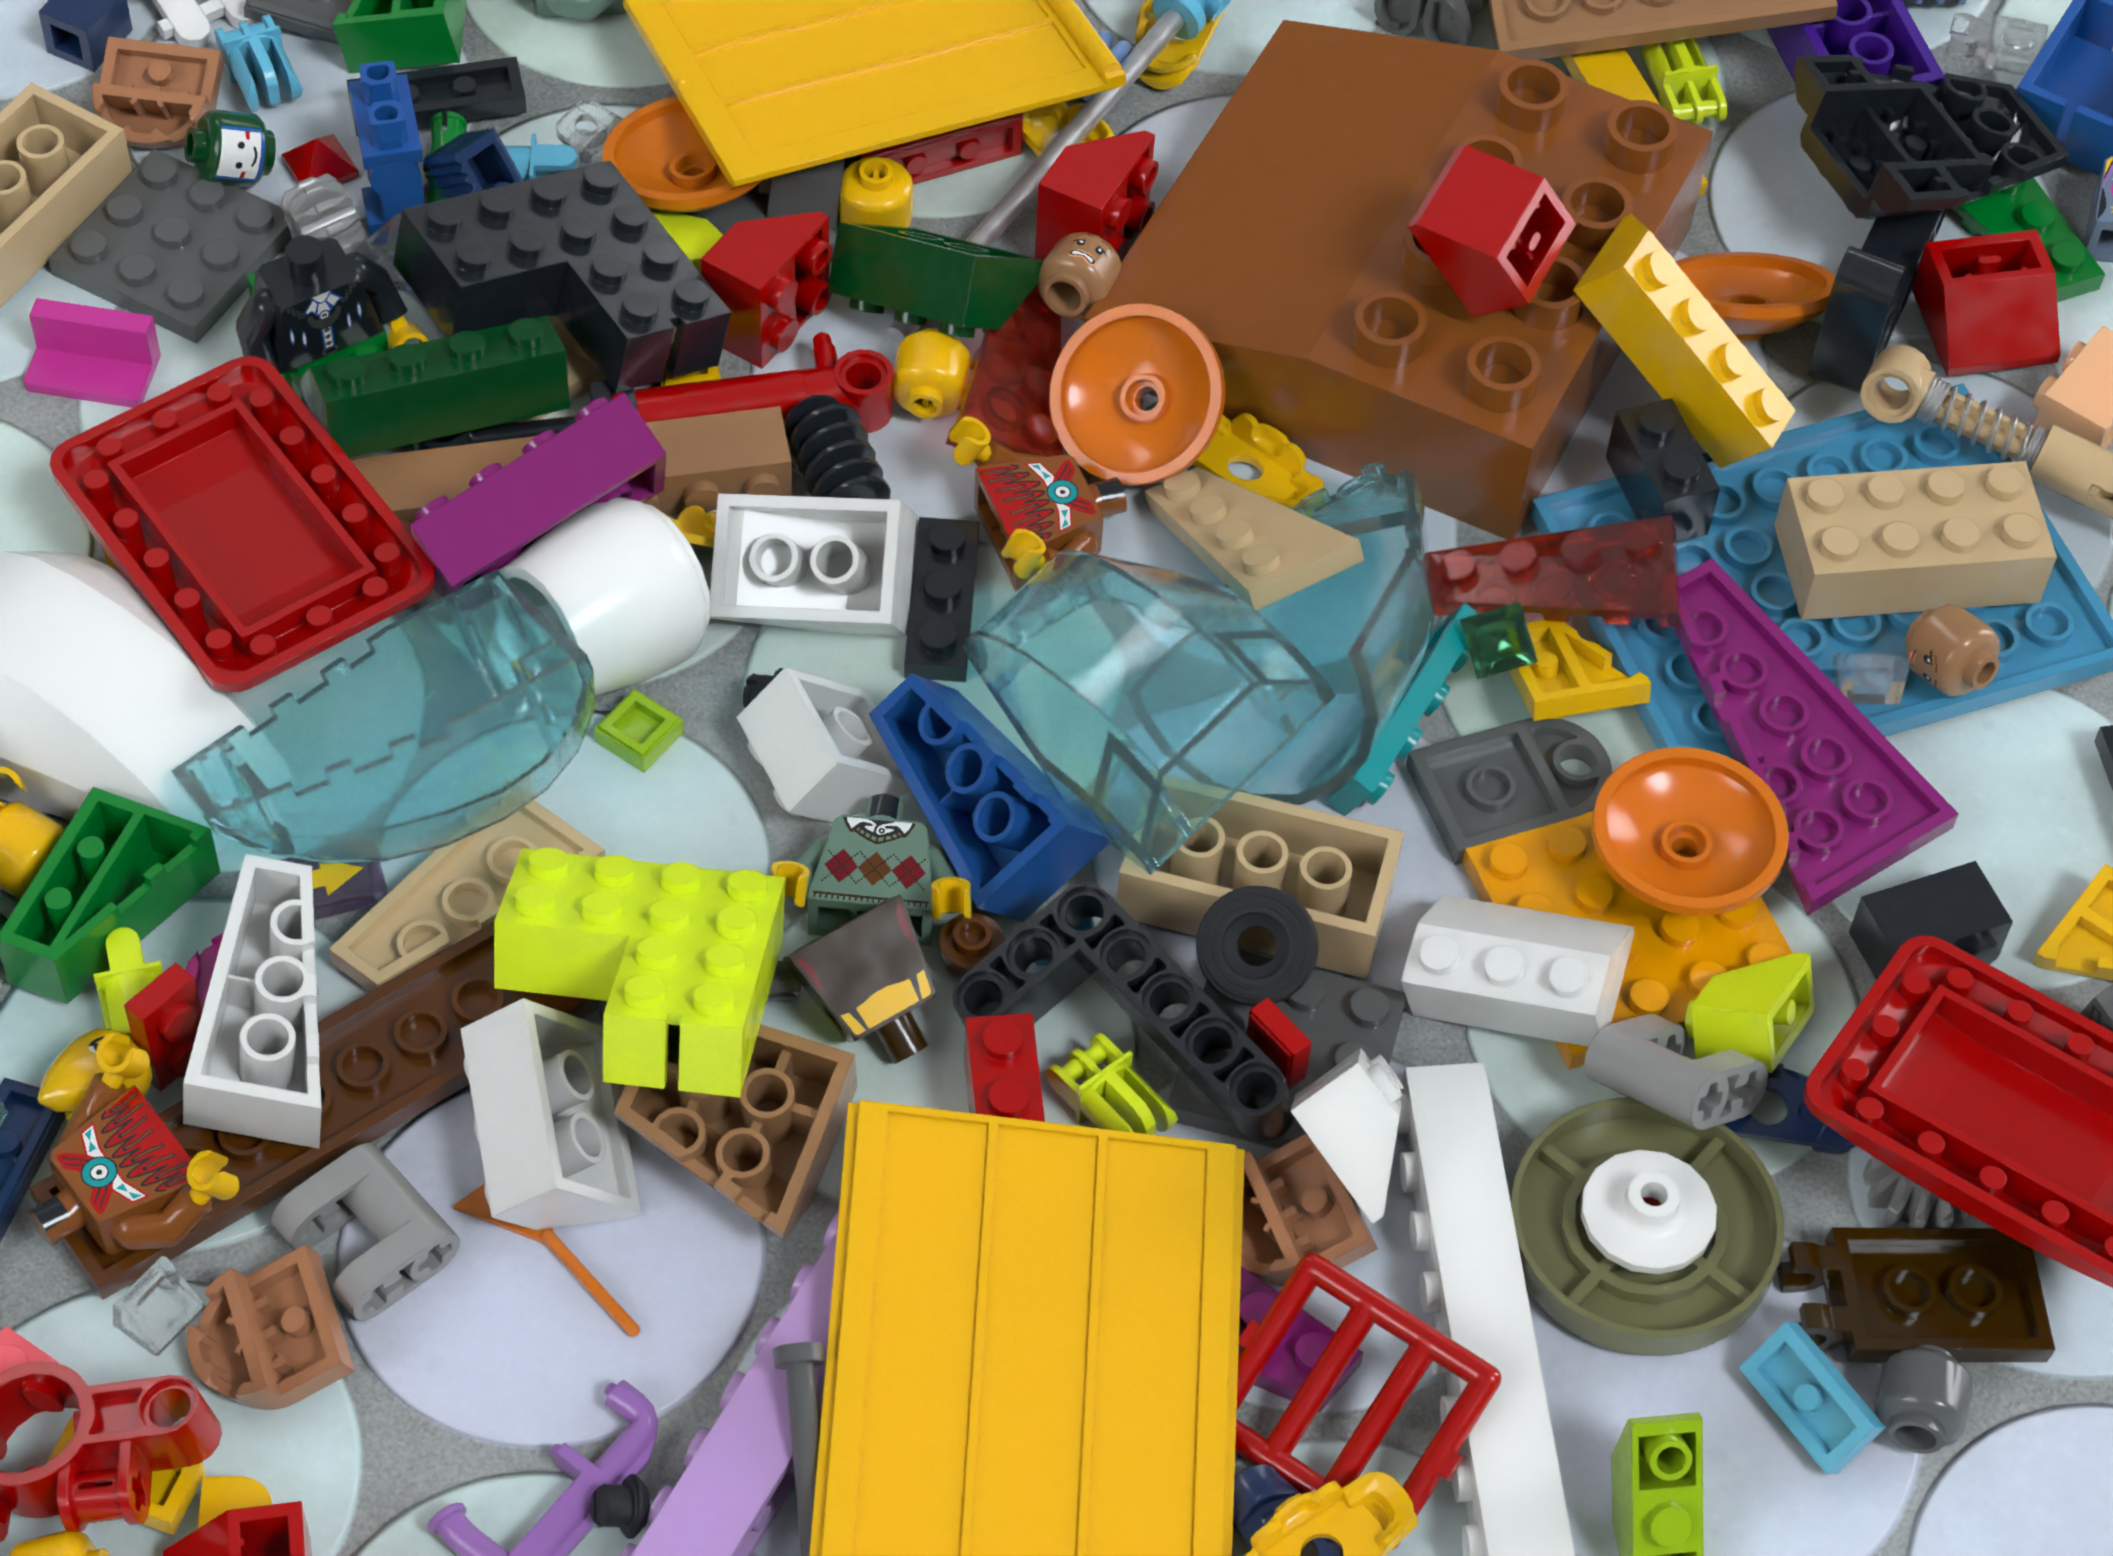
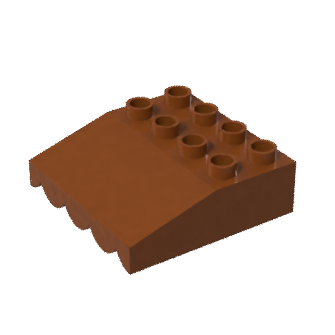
(1328, 307)

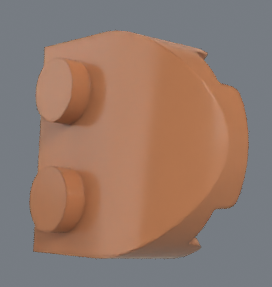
(156, 89)
(1295, 1209)
(270, 1334)

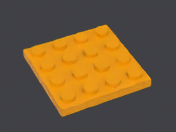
(1670, 952)

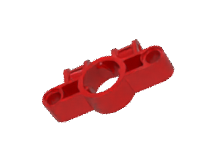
(117, 1443)

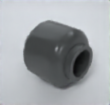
(1923, 1399)

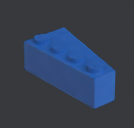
(984, 799)

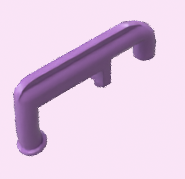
(569, 1517)

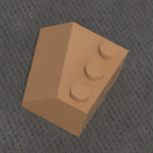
(759, 1147)

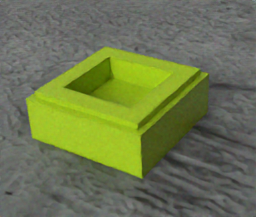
(639, 730)

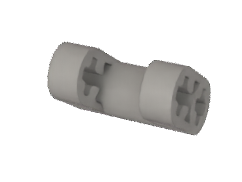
(1648, 1064)
(409, 1231)

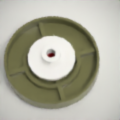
(1645, 1228)

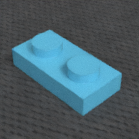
(1811, 1397)

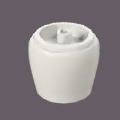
(619, 589)

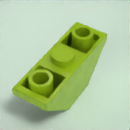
(1659, 1486)

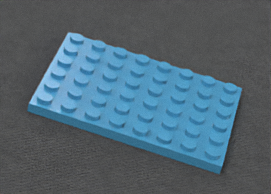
(2040, 643)

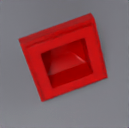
(319, 158)

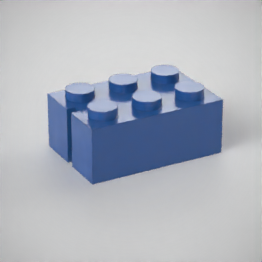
(2074, 83)

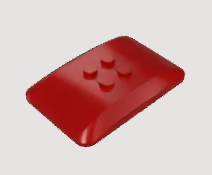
(241, 523)
(1981, 1099)

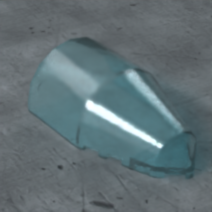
(1357, 630)

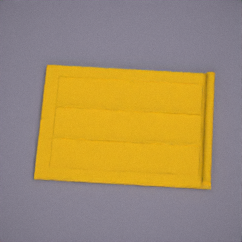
(843, 78)
(1029, 1340)

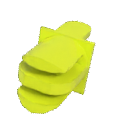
(1685, 81)
(125, 979)
(1111, 1096)

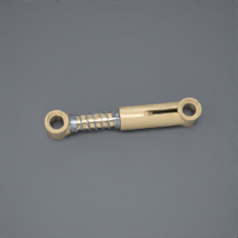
(2053, 456)

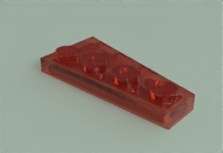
(1014, 378)
(1589, 571)

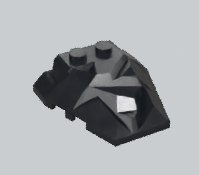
(1915, 144)

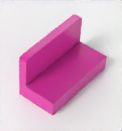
(92, 353)

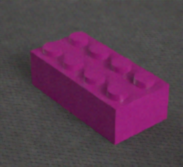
(558, 476)

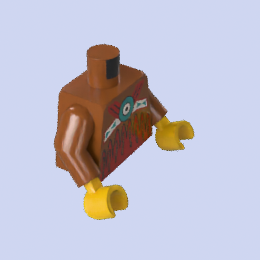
(1033, 501)
(125, 1168)

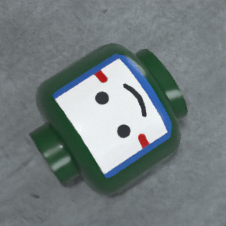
(230, 148)

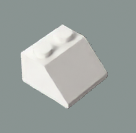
(819, 746)
(1354, 1125)

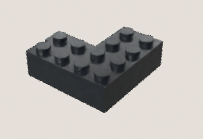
(571, 250)

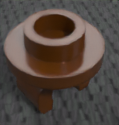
(968, 941)

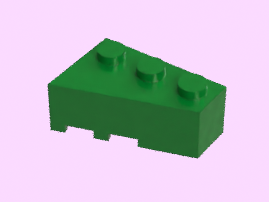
(401, 31)
(107, 872)

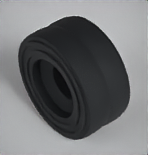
(1220, 936)

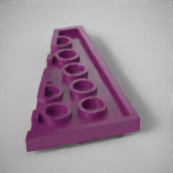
(1840, 782)

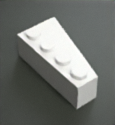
(259, 1025)

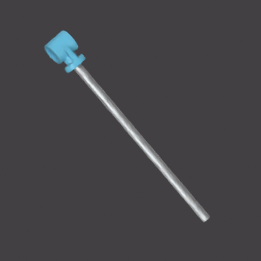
(1174, 18)

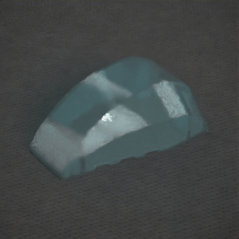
(1143, 693)
(410, 744)

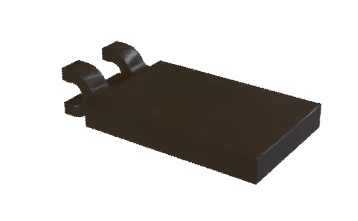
(1922, 1287)

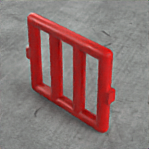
(1366, 1308)

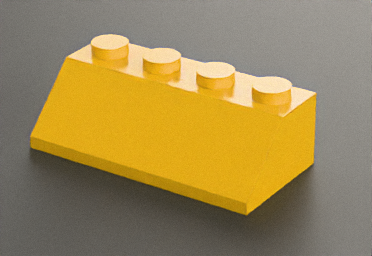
(1683, 345)

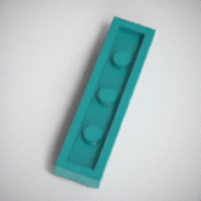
(1444, 653)

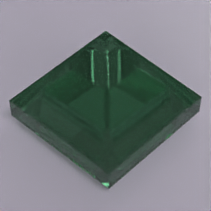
(1499, 640)

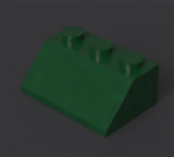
(929, 277)

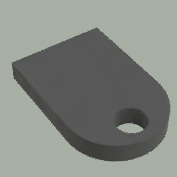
(1507, 780)

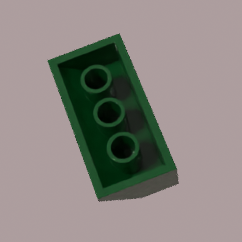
(440, 386)

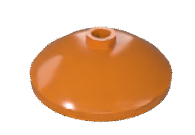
(668, 160)
(1759, 290)
(1102, 387)
(1693, 806)

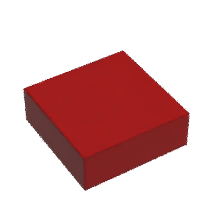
(1279, 1040)

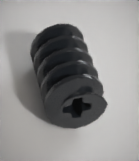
(834, 450)

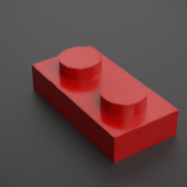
(165, 1023)

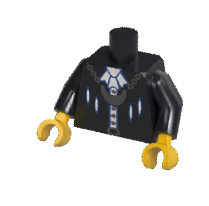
(319, 304)

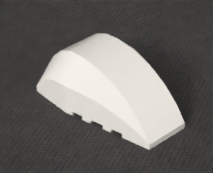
(97, 691)

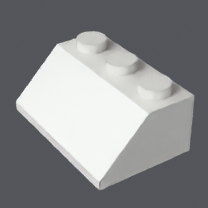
(1516, 969)
(547, 1119)

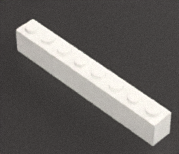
(1483, 1304)

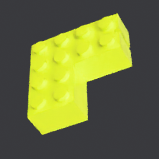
(654, 945)

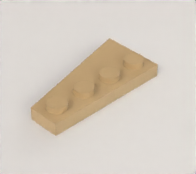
(1248, 539)
(449, 896)

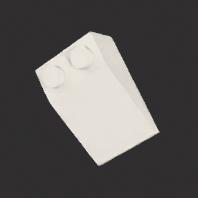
(813, 563)

